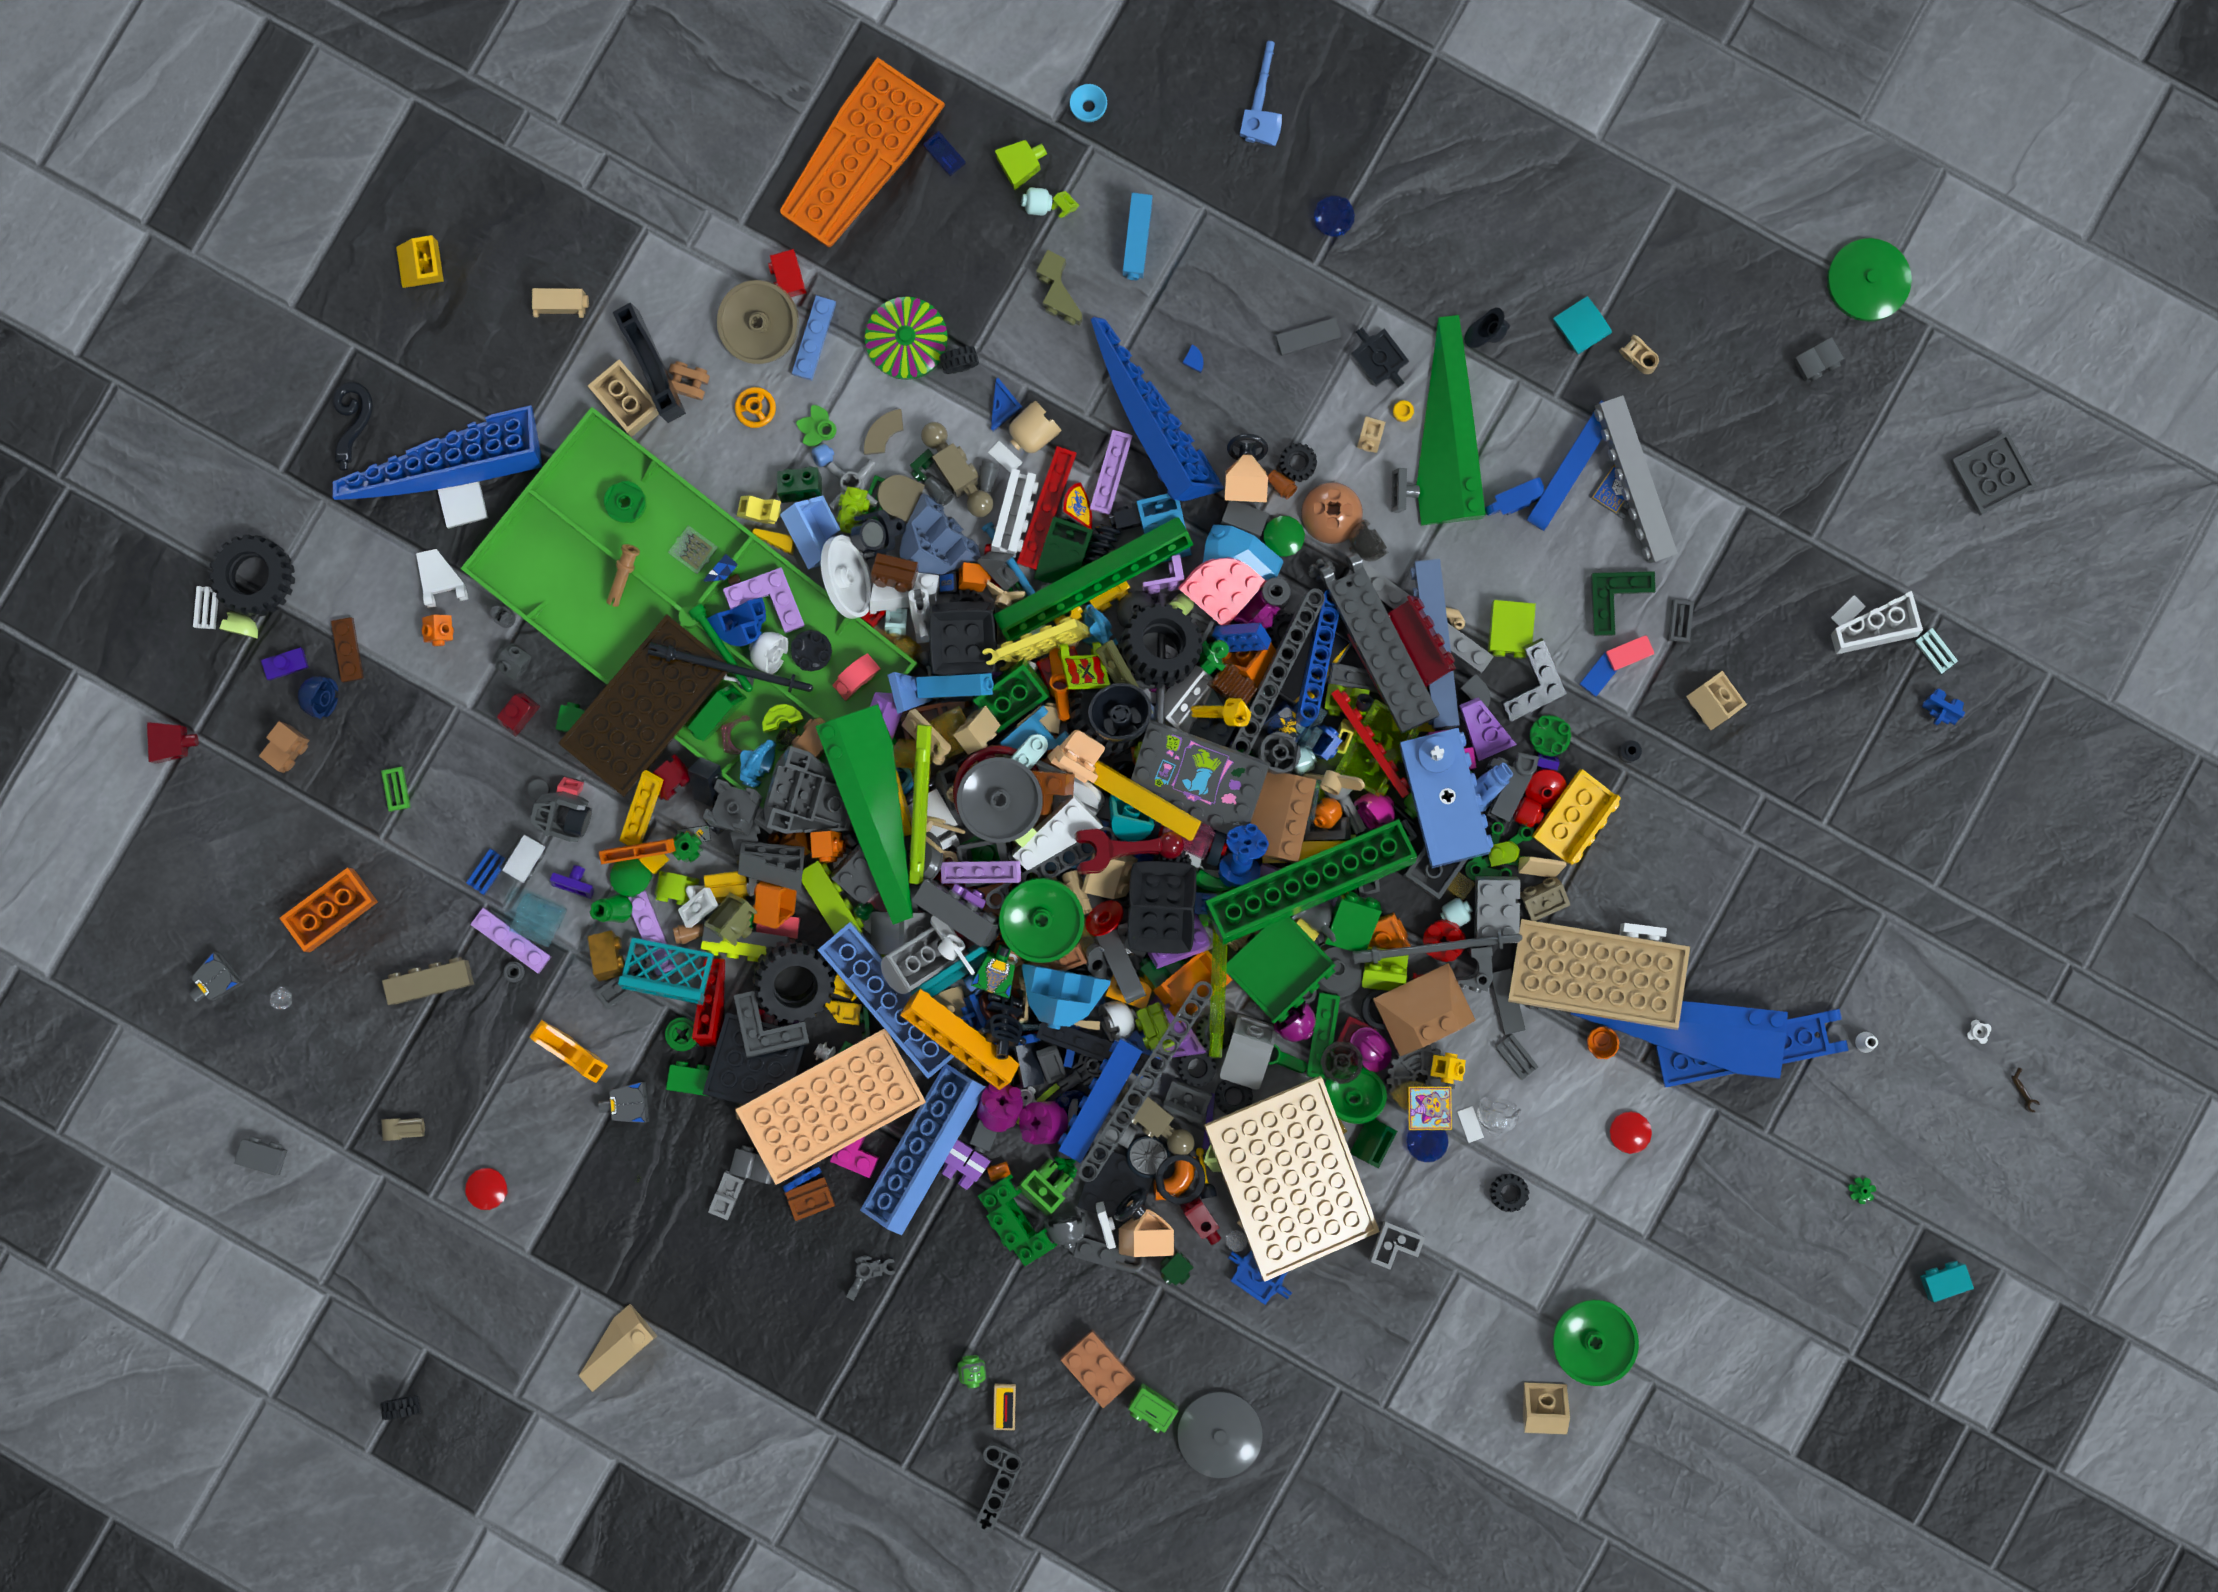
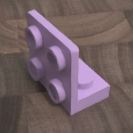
(1172, 583)

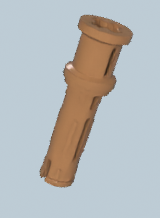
(624, 567)

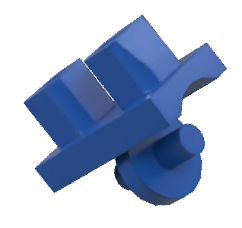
(1943, 710)
(972, 1012)

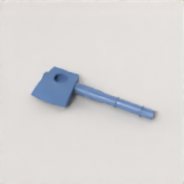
(1259, 124)

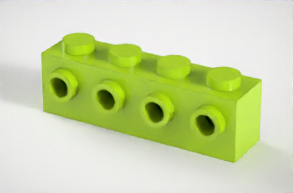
(828, 898)

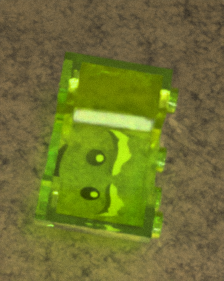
(1359, 760)

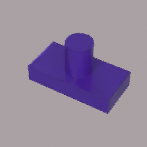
(284, 664)
(573, 883)

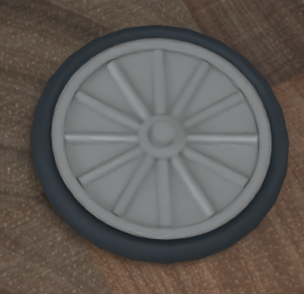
(1146, 1155)

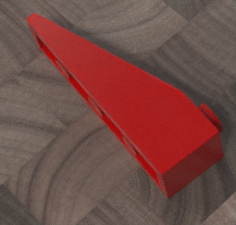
(710, 1015)

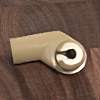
(1455, 618)

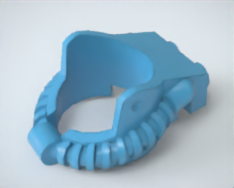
(1098, 628)
(756, 763)

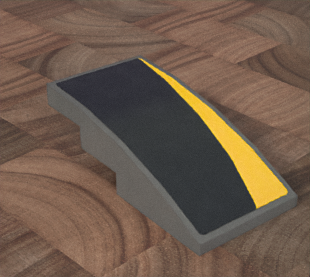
(1292, 686)

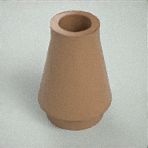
(684, 935)

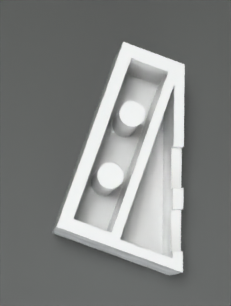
(1183, 696)

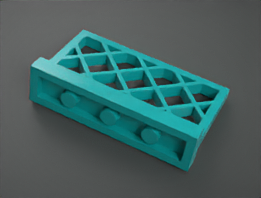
(953, 972)
(660, 988)

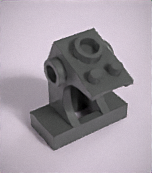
(1483, 968)

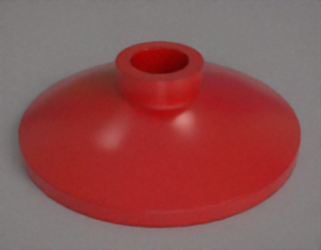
(1542, 781)
(1104, 918)

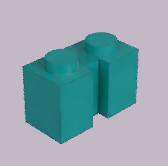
(1946, 1282)

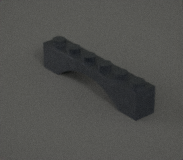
(657, 377)

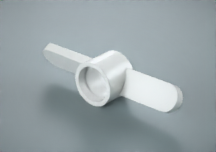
(951, 944)

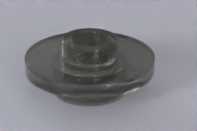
(786, 737)

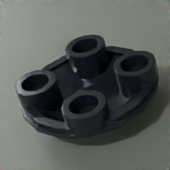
(811, 650)

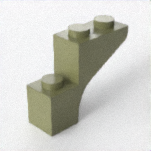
(1057, 299)

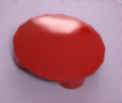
(1630, 1132)
(486, 1189)

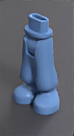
(1491, 784)

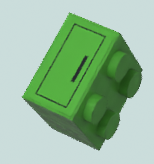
(1152, 1408)

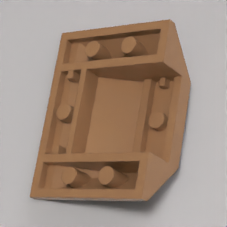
(1424, 1010)

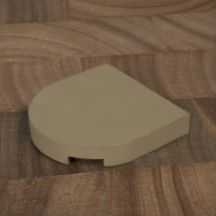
(899, 496)

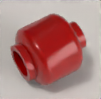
(1528, 812)

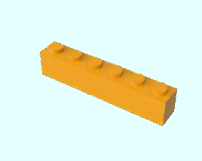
(958, 1039)

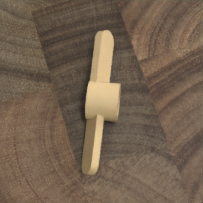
(1333, 782)

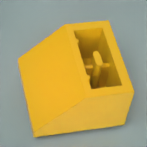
(419, 262)

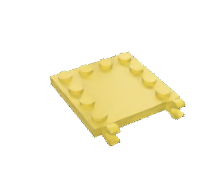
(1039, 644)

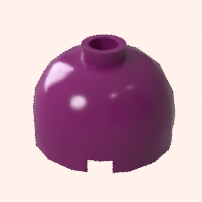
(1298, 1024)

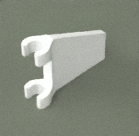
(438, 577)

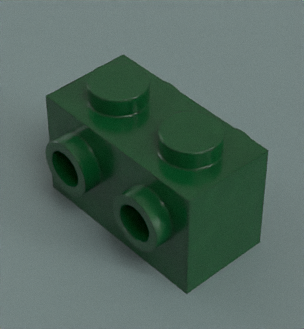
(799, 484)
(1175, 1268)

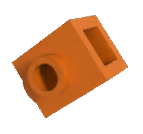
(972, 577)

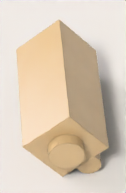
(559, 301)

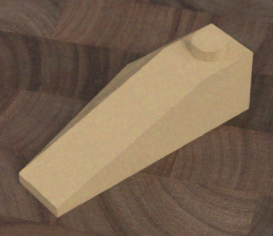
(620, 1343)

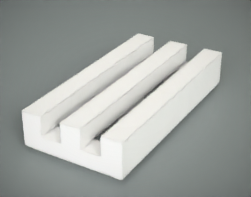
(198, 604)

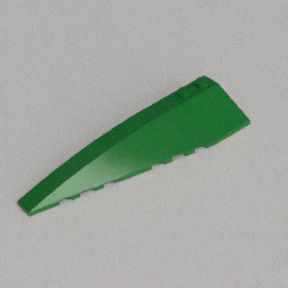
(1449, 451)
(865, 774)

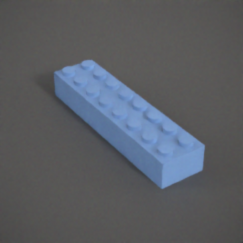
(861, 970)
(923, 1149)

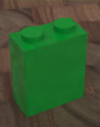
(1354, 921)

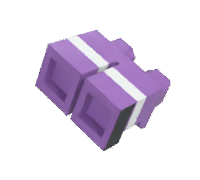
(957, 1159)

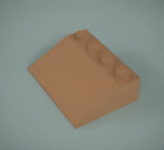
(1283, 814)

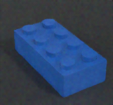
(1243, 637)

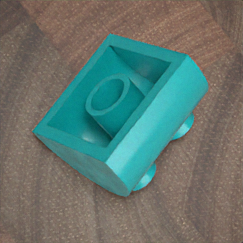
(1128, 822)

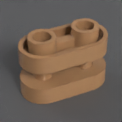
(698, 376)

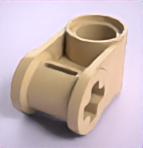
(1638, 354)

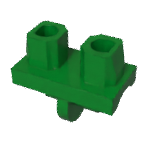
(1212, 657)

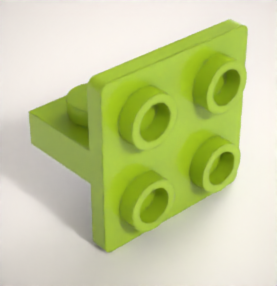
(1385, 974)

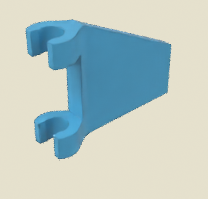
(1033, 726)

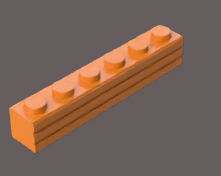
(637, 851)

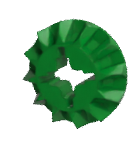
(672, 1034)

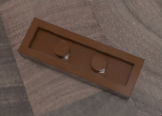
(347, 649)

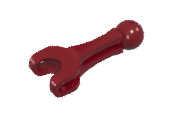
(1168, 845)

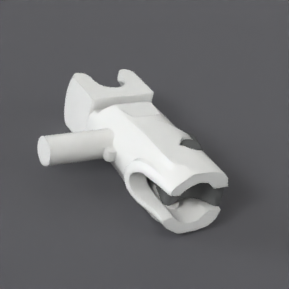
(920, 614)

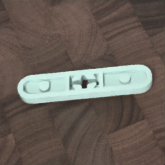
(1031, 750)

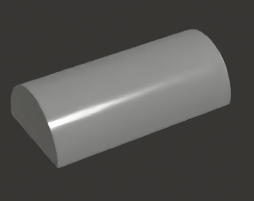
(915, 962)

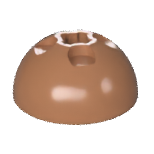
(1323, 520)

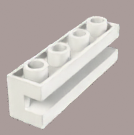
(1014, 512)

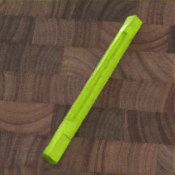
(920, 803)

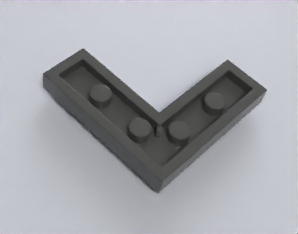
(763, 1042)

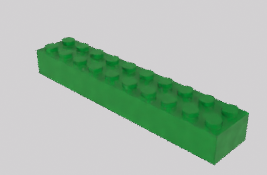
(1310, 882)

